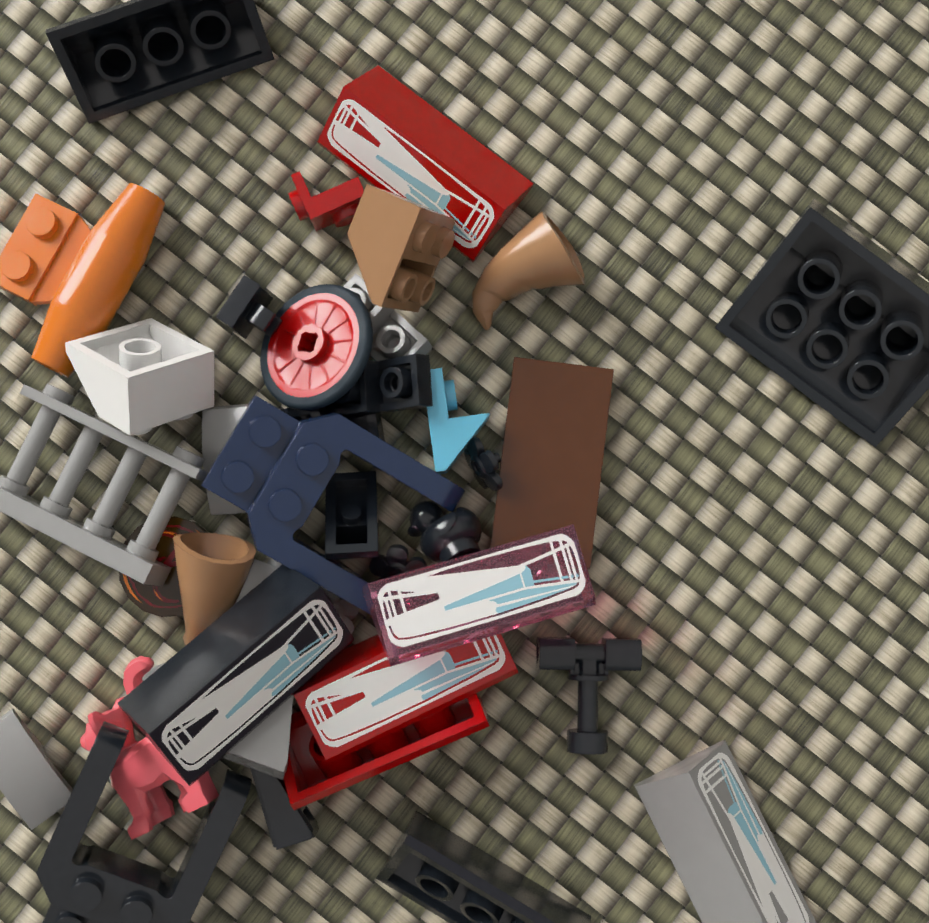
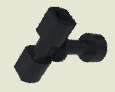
(588, 665)

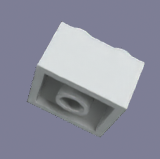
(143, 375)

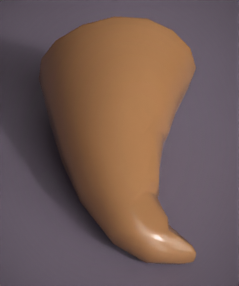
(530, 260)
(209, 576)

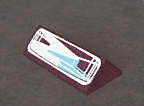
(479, 595)

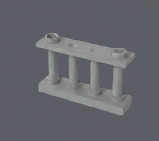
(95, 535)

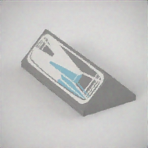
(721, 842)

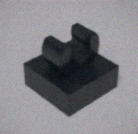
(248, 309)

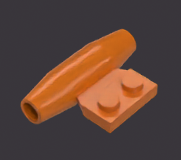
(78, 268)

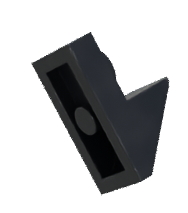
(352, 516)

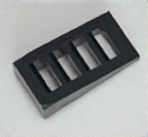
(284, 823)

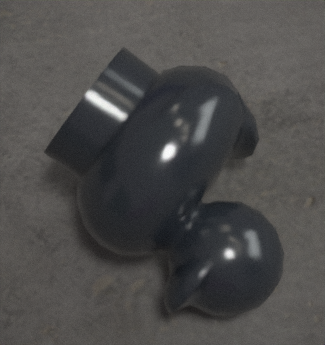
(444, 535)

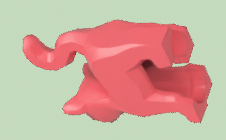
(142, 768)

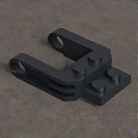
(107, 887)

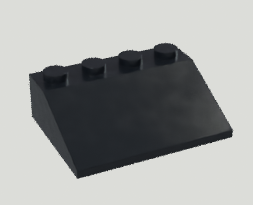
(838, 322)

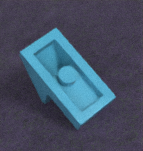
(448, 434)

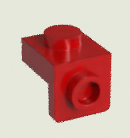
(329, 207)

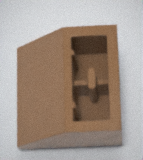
(398, 248)

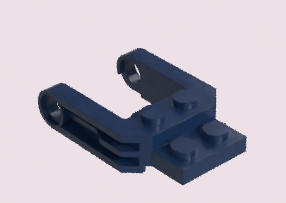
(280, 470)

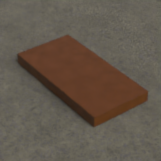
(552, 451)

